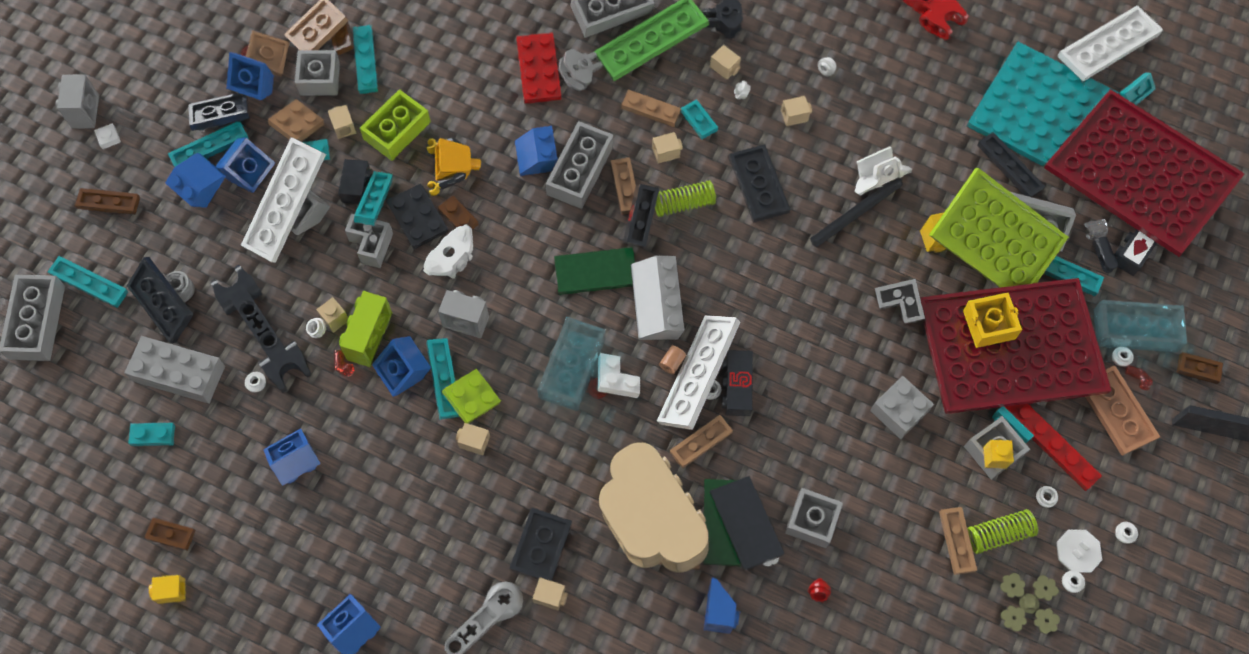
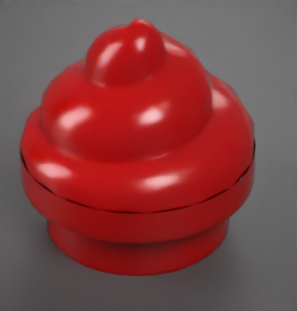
(819, 590)

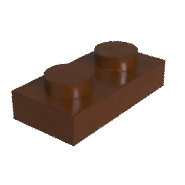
(342, 40)
(457, 213)
(1199, 368)
(170, 534)

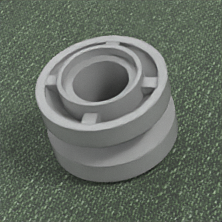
(185, 285)

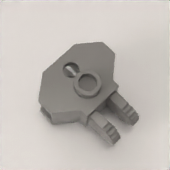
(579, 67)

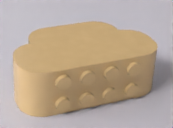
(652, 512)

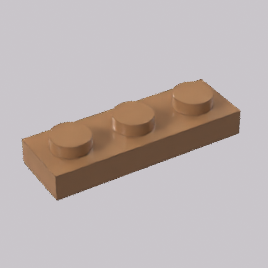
(651, 108)
(624, 183)
(701, 441)
(958, 541)

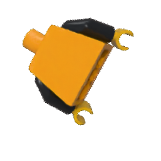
(452, 163)

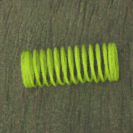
(707, 187)
(979, 545)

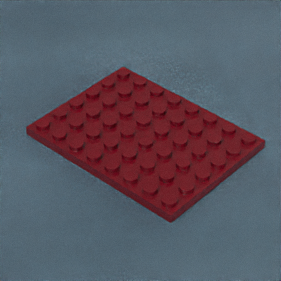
(1144, 172)
(1047, 361)

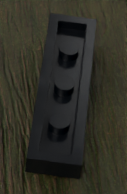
(1010, 165)

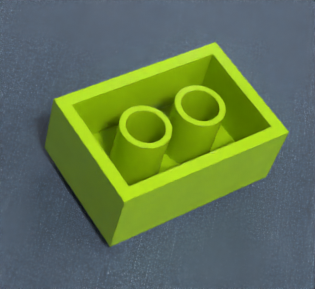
(395, 125)
(365, 328)

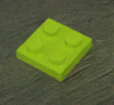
(471, 396)

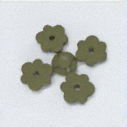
(1029, 603)

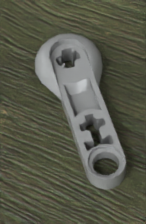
(489, 614)

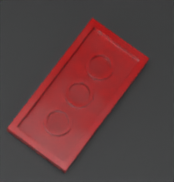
(538, 68)

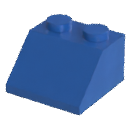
(249, 77)
(536, 151)
(245, 164)
(195, 180)
(401, 365)
(291, 457)
(720, 610)
(348, 626)

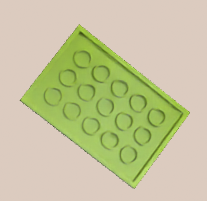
(998, 233)

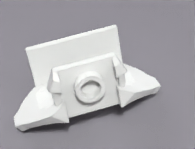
(878, 170)
(462, 242)

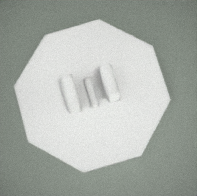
(1079, 551)

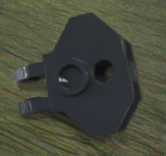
(725, 17)

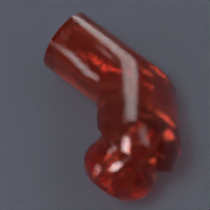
(341, 366)
(1146, 380)

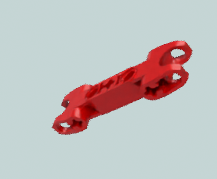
(936, 13)

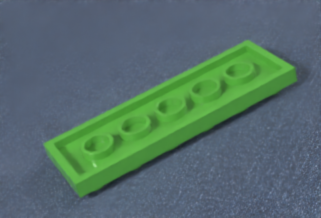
(651, 38)

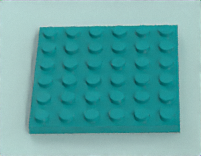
(1035, 104)

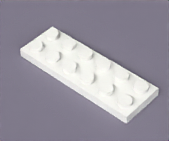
(1110, 43)
(283, 200)
(698, 372)

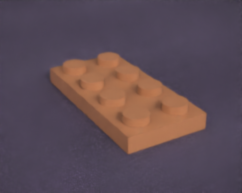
(1123, 415)

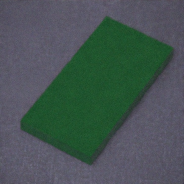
(594, 270)
(720, 547)

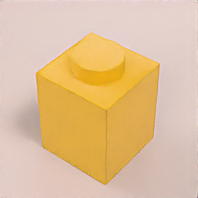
(998, 454)
(167, 589)

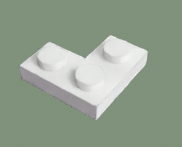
(614, 382)

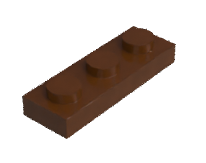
(107, 201)

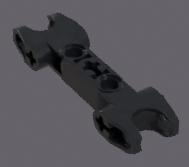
(280, 357)

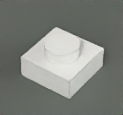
(107, 136)

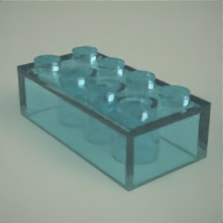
(1140, 326)
(571, 363)

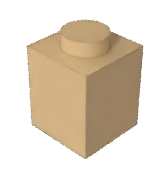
(725, 62)
(796, 110)
(341, 121)
(666, 147)
(332, 314)
(473, 438)
(550, 594)

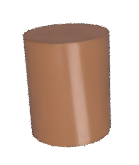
(672, 359)

